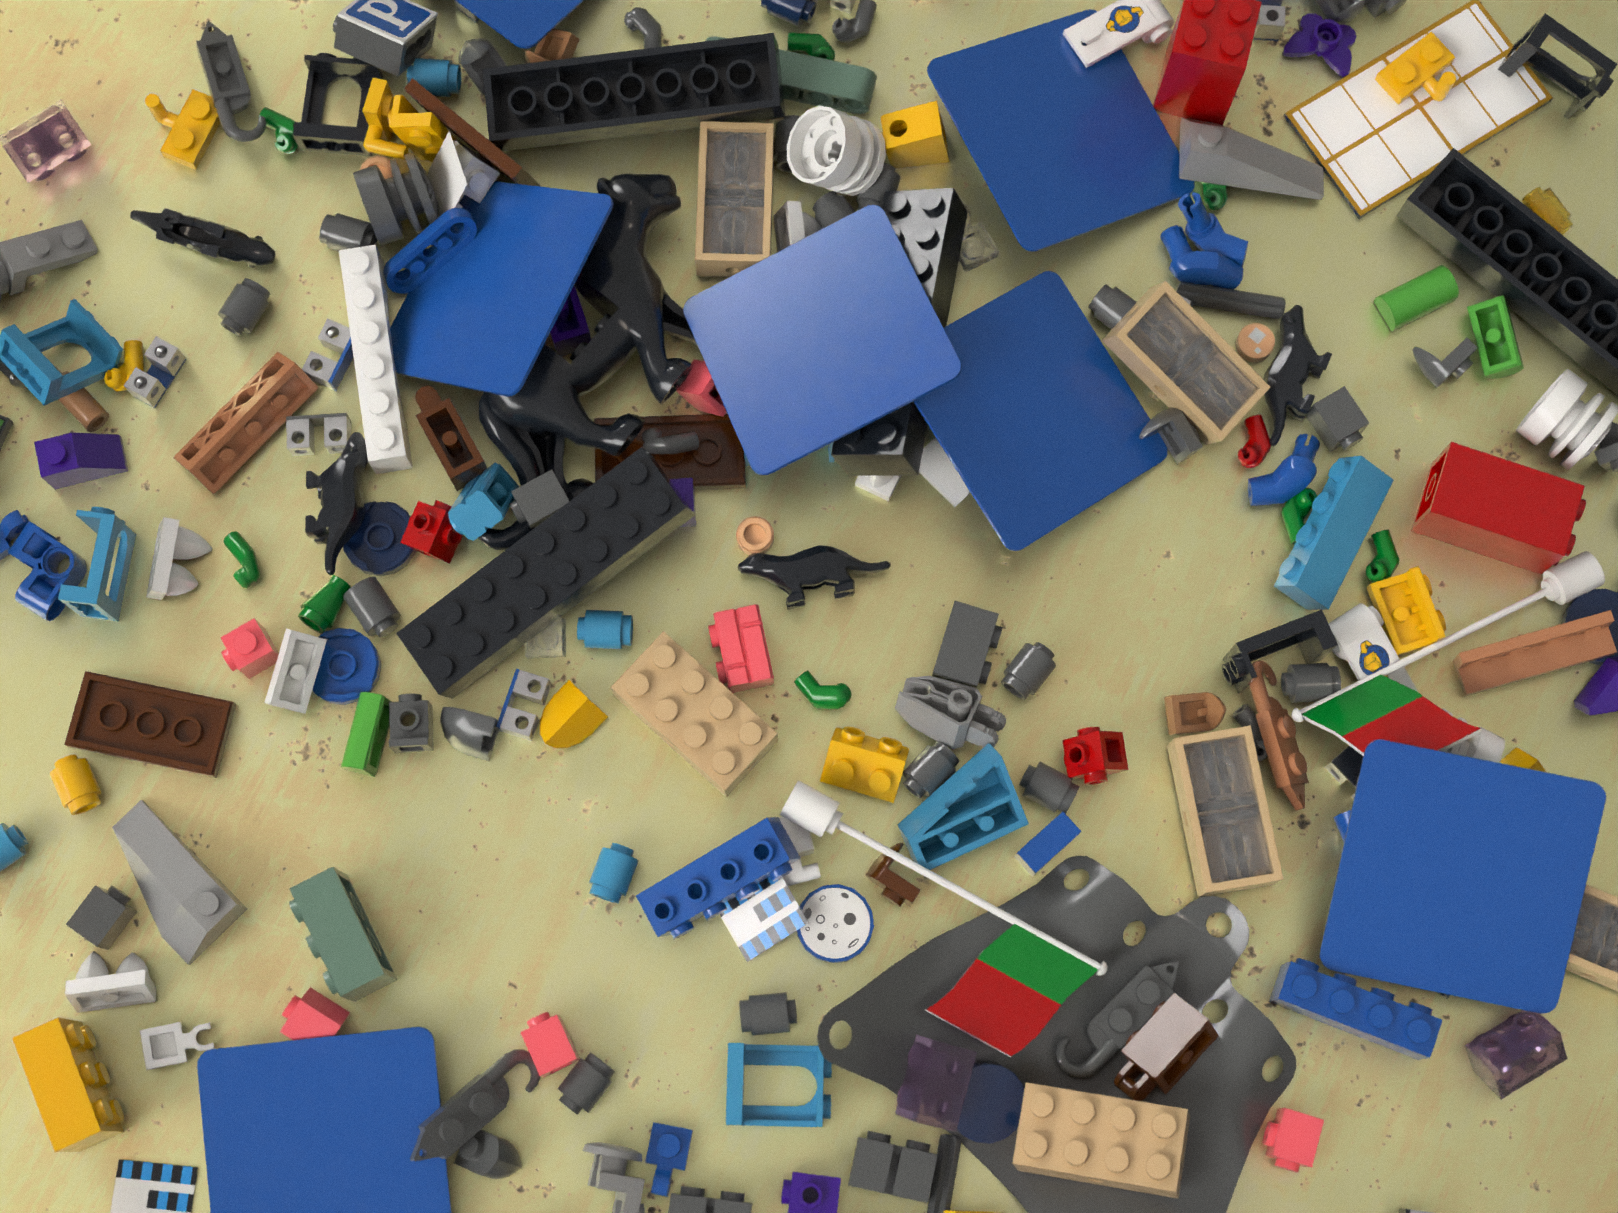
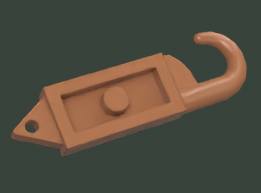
(1279, 738)

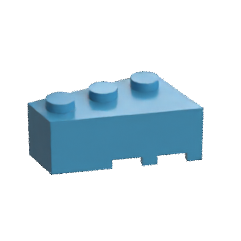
(964, 812)

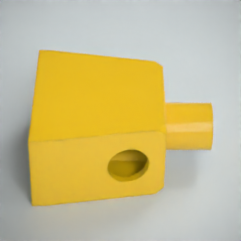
(915, 136)

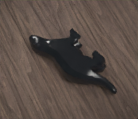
(206, 237)
(1290, 372)
(341, 500)
(809, 571)

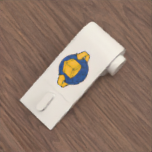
(1118, 27)
(1366, 644)

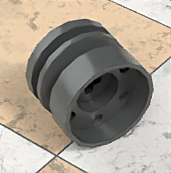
(396, 198)

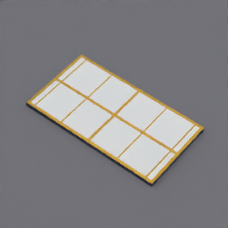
(1384, 148)

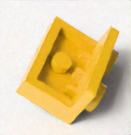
(418, 131)
(1408, 611)
(864, 763)

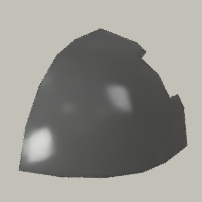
(469, 731)

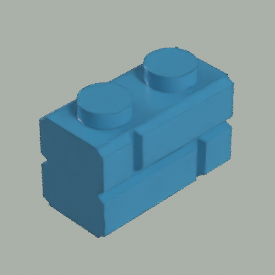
(482, 502)

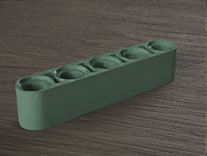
(825, 82)

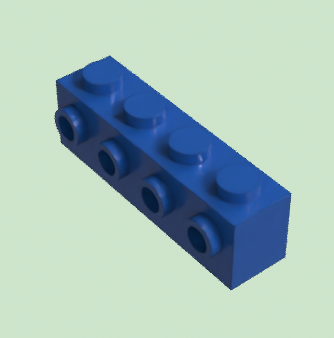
(719, 877)
(1356, 1010)

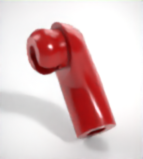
(1258, 444)

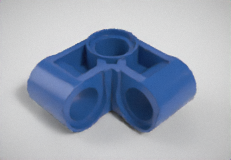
(42, 587)

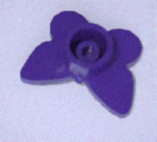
(1324, 39)

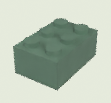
(341, 935)

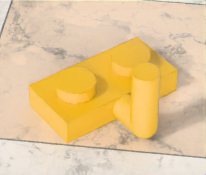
(1417, 69)
(376, 111)
(190, 129)

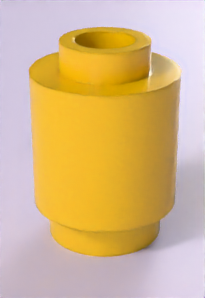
(76, 784)

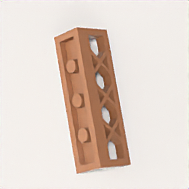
(244, 424)
(1535, 653)

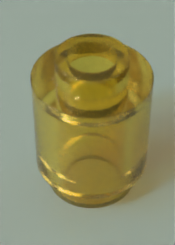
(1549, 208)

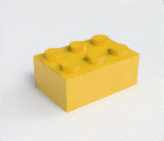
(69, 1084)

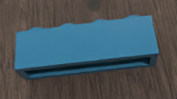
(1333, 532)

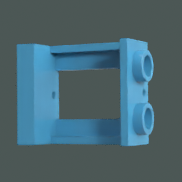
(24, 356)
(92, 600)
(776, 1055)

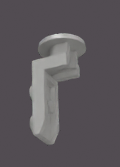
(41, 253)
(609, 1174)

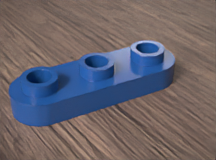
(423, 263)

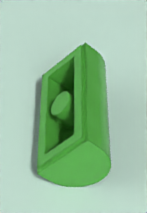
(1417, 297)
(1495, 338)
(367, 734)

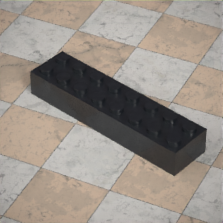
(634, 92)
(931, 233)
(1521, 258)
(545, 574)

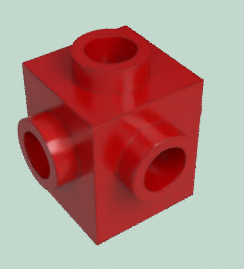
(431, 531)
(1094, 755)

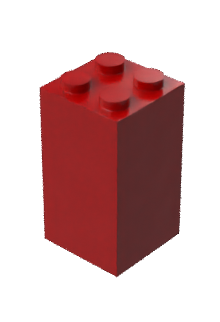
(1206, 58)
(1499, 509)

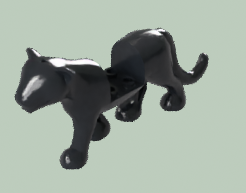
(636, 313)

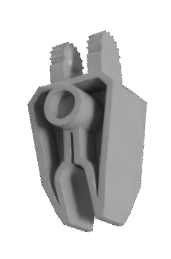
(948, 712)

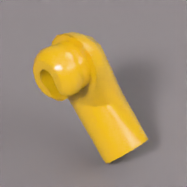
(133, 359)

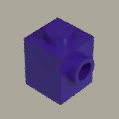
(811, 1193)

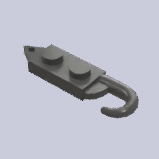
(226, 82)
(1121, 1018)
(470, 1108)

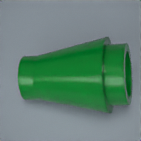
(324, 605)

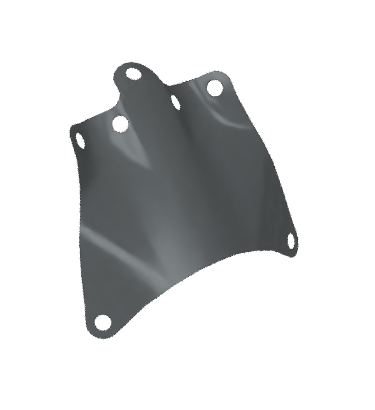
(1220, 1090)

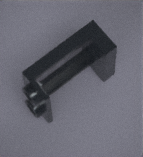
(1583, 88)
(319, 137)
(1309, 632)

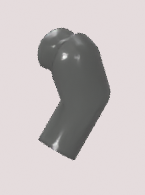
(643, 21)
(855, 28)
(672, 444)
(1245, 717)

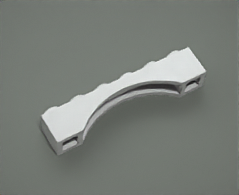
(374, 361)

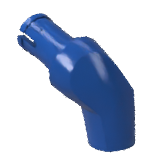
(1207, 231)
(1199, 266)
(1289, 478)

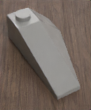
(1233, 159)
(177, 886)

